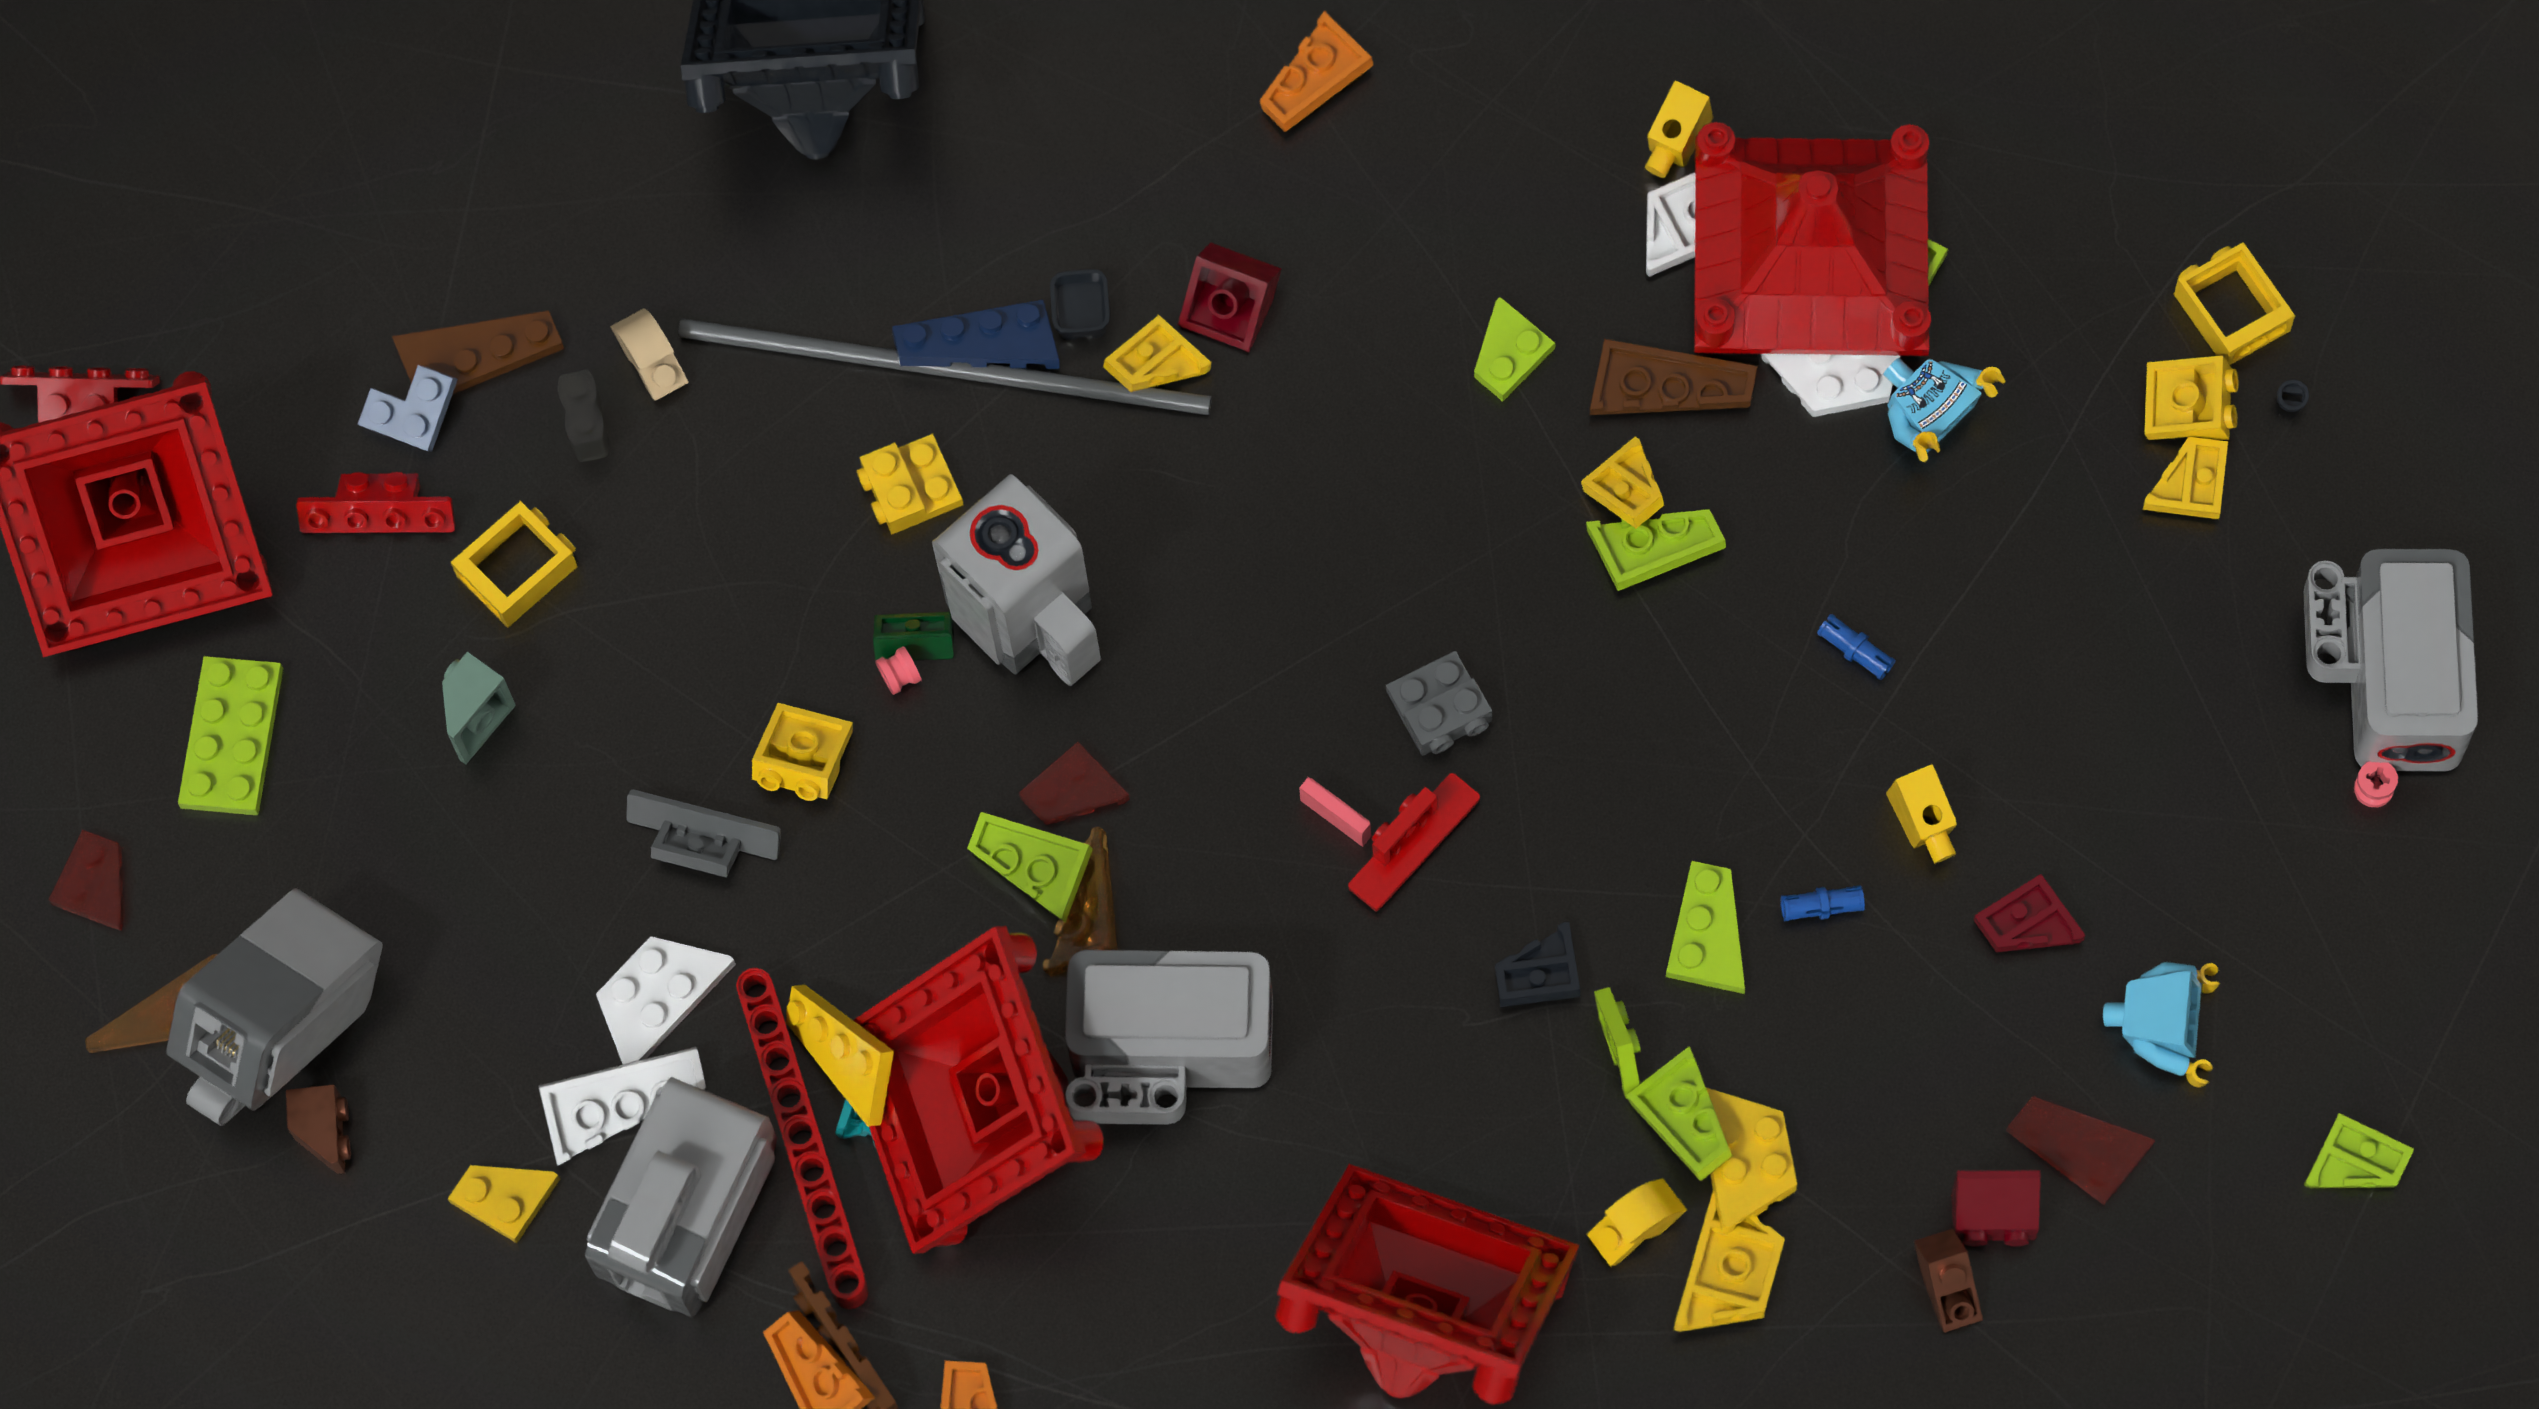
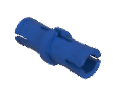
(1856, 646)
(1822, 903)

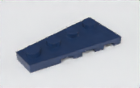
(997, 335)

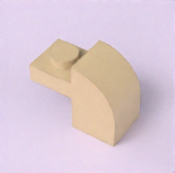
(650, 353)

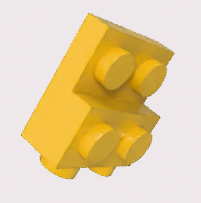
(2190, 398)
(909, 483)
(801, 752)

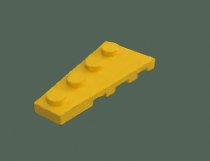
(844, 1050)

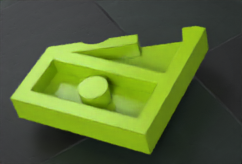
(2358, 1158)

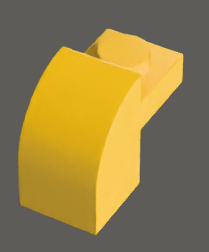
(1634, 1218)

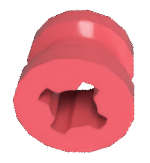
(898, 670)
(2372, 792)

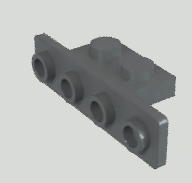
(700, 835)

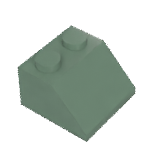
(474, 704)

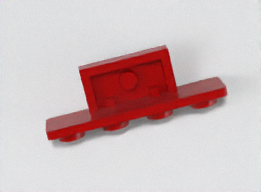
(68, 392)
(376, 506)
(1411, 838)

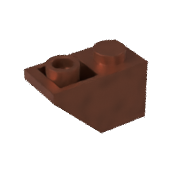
(317, 1124)
(1948, 1279)

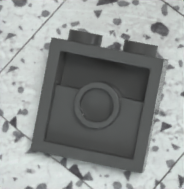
(1440, 704)

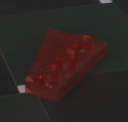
(2080, 1146)

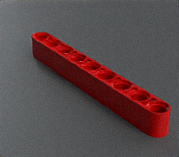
(806, 1155)

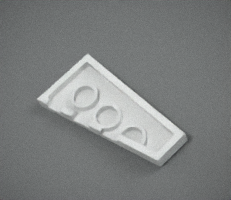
(606, 1101)

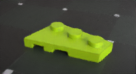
(1655, 545)
(1033, 860)
(1707, 932)
(1682, 1114)

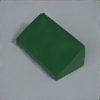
(922, 634)

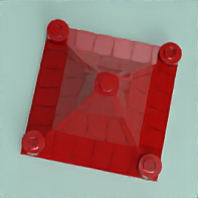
(1811, 244)
(127, 517)
(970, 1091)
(1425, 1284)

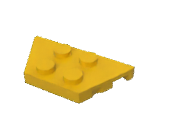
(1760, 1160)
(1729, 1273)

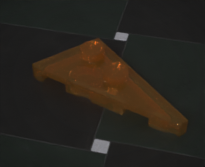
(1091, 916)
(145, 1022)

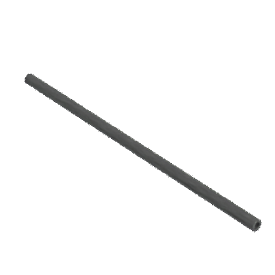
(992, 374)

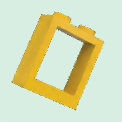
(2256, 334)
(533, 589)

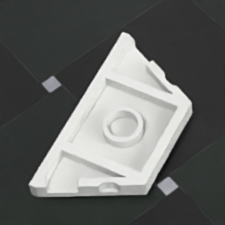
(1670, 225)
(1834, 381)
(657, 993)

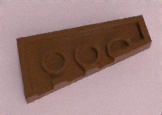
(481, 348)
(1661, 380)
(837, 1335)

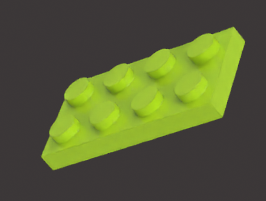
(230, 735)

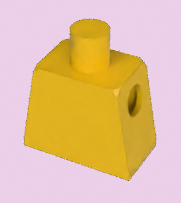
(1680, 117)
(1922, 796)

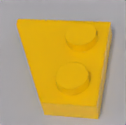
(1155, 358)
(2192, 481)
(1626, 485)
(503, 1196)

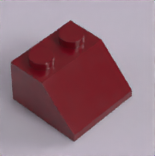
(1228, 296)
(1996, 1206)

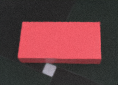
(1335, 811)

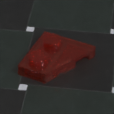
(1072, 787)

